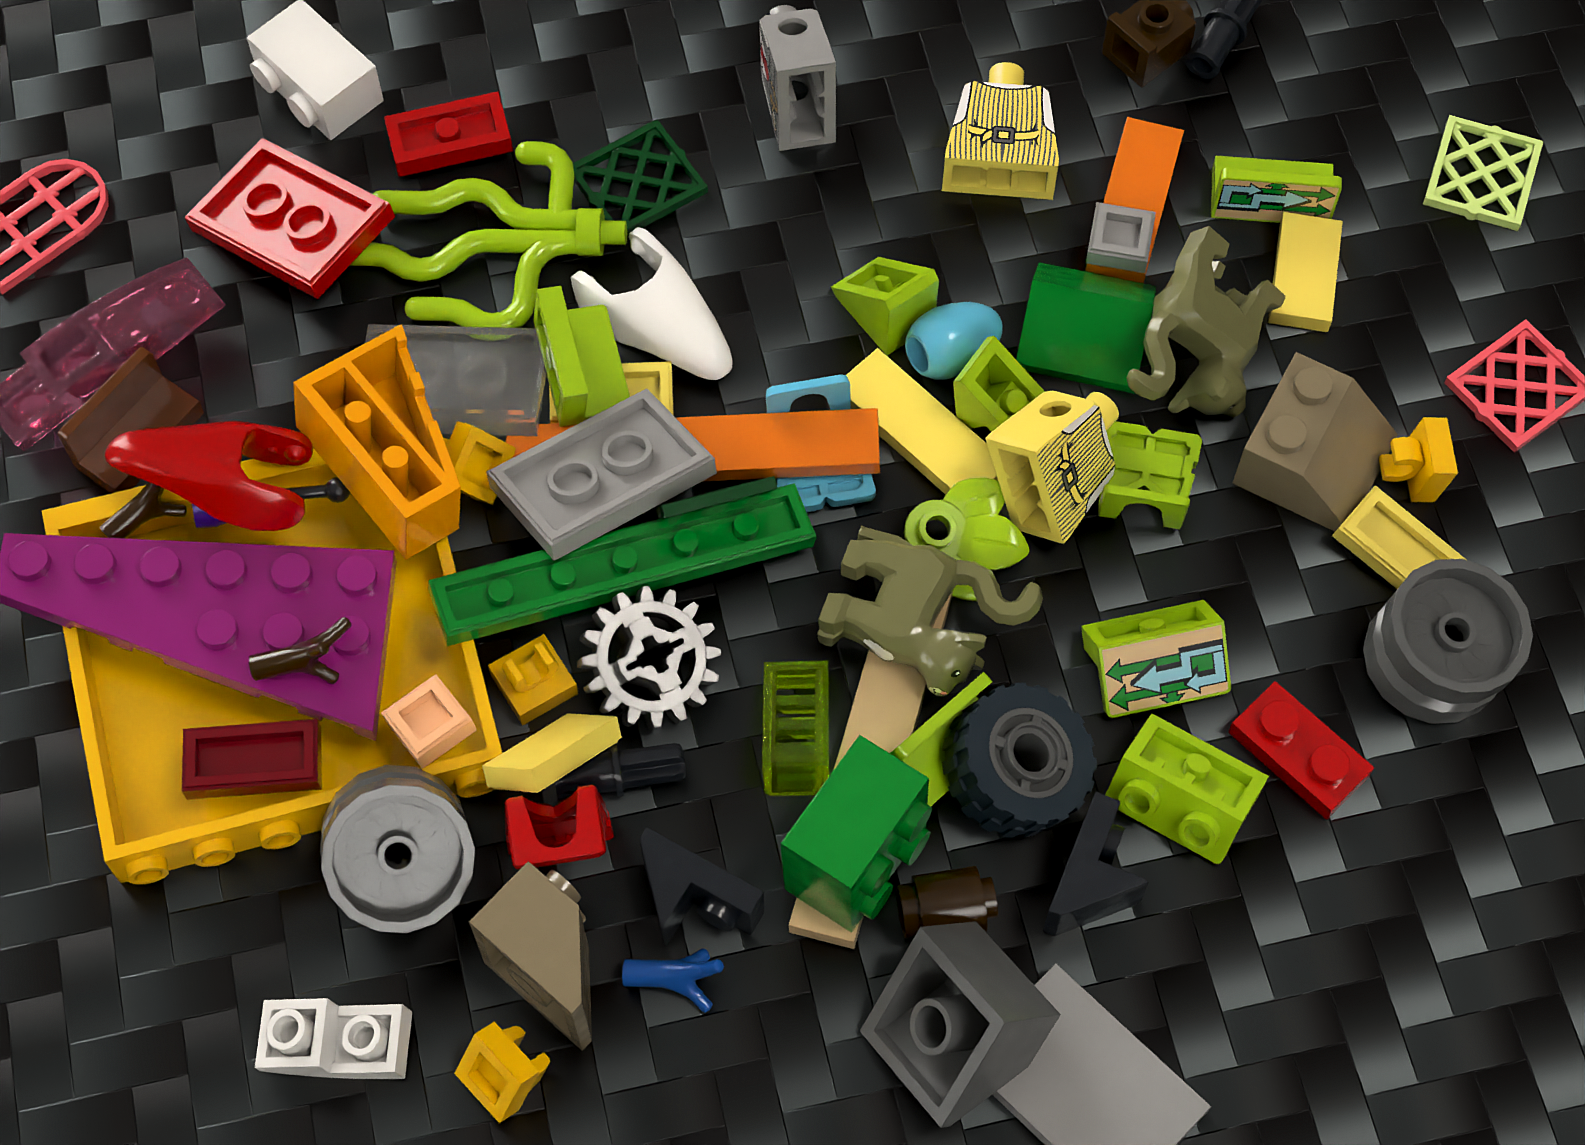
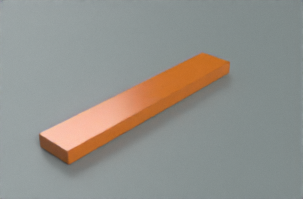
(773, 443)

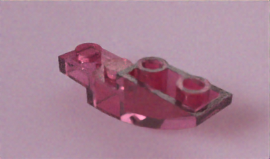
(96, 341)

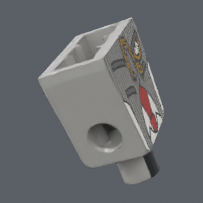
(798, 49)

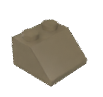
(1315, 444)
(540, 948)

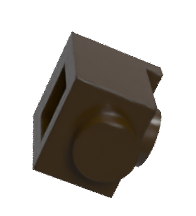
(1149, 37)

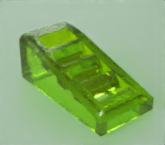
(795, 766)

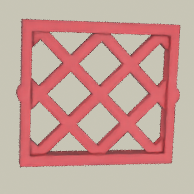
(1485, 411)

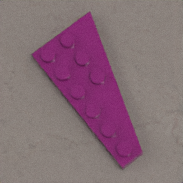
(216, 606)

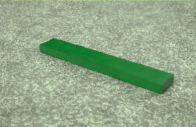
(623, 560)

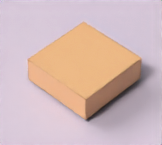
(429, 721)

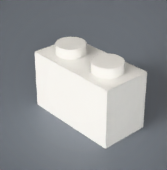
(314, 70)

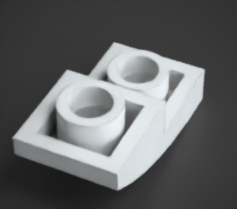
(333, 1040)

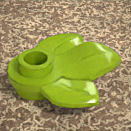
(972, 526)

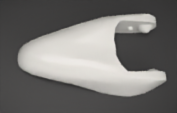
(663, 314)

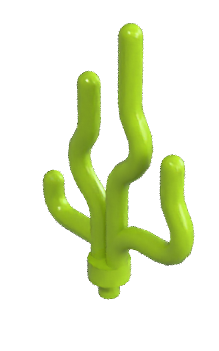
(536, 234)

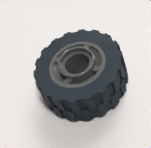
(992, 782)

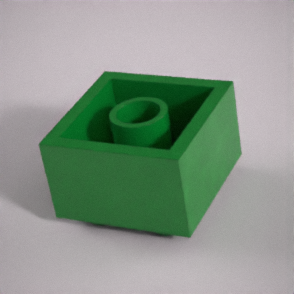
(857, 835)

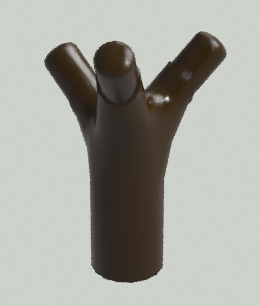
(140, 509)
(300, 657)

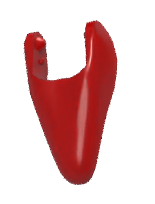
(206, 470)

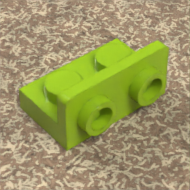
(1185, 788)

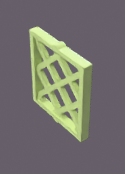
(1473, 208)

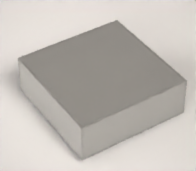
(1120, 237)

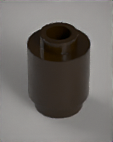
(945, 899)

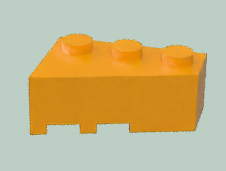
(381, 440)

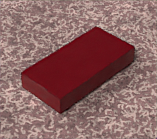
(251, 759)

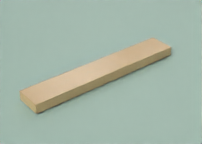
(885, 714)

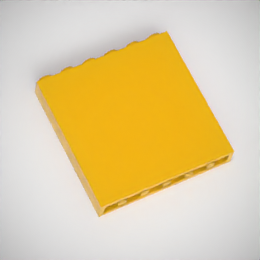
(138, 705)

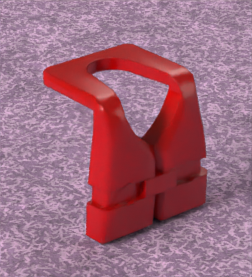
(539, 828)

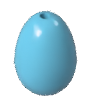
(949, 336)

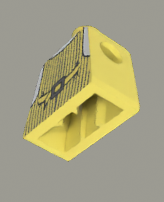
(1002, 139)
(1054, 461)

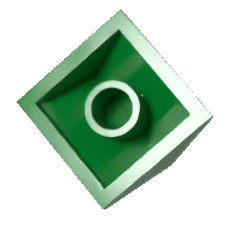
(1085, 326)

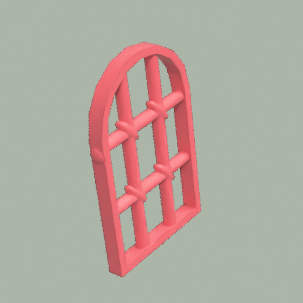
(62, 214)

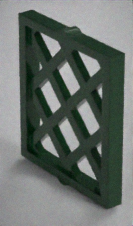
(621, 148)
(715, 497)

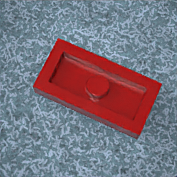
(448, 134)
(1301, 750)

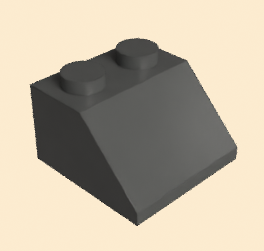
(957, 1020)

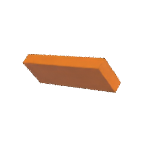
(1141, 178)

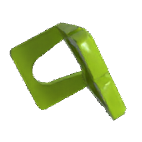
(1154, 463)

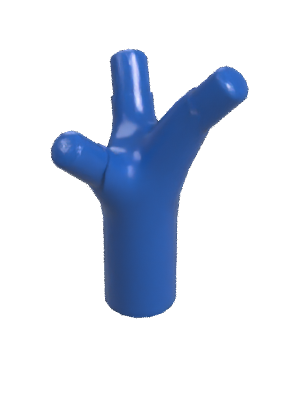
(674, 975)

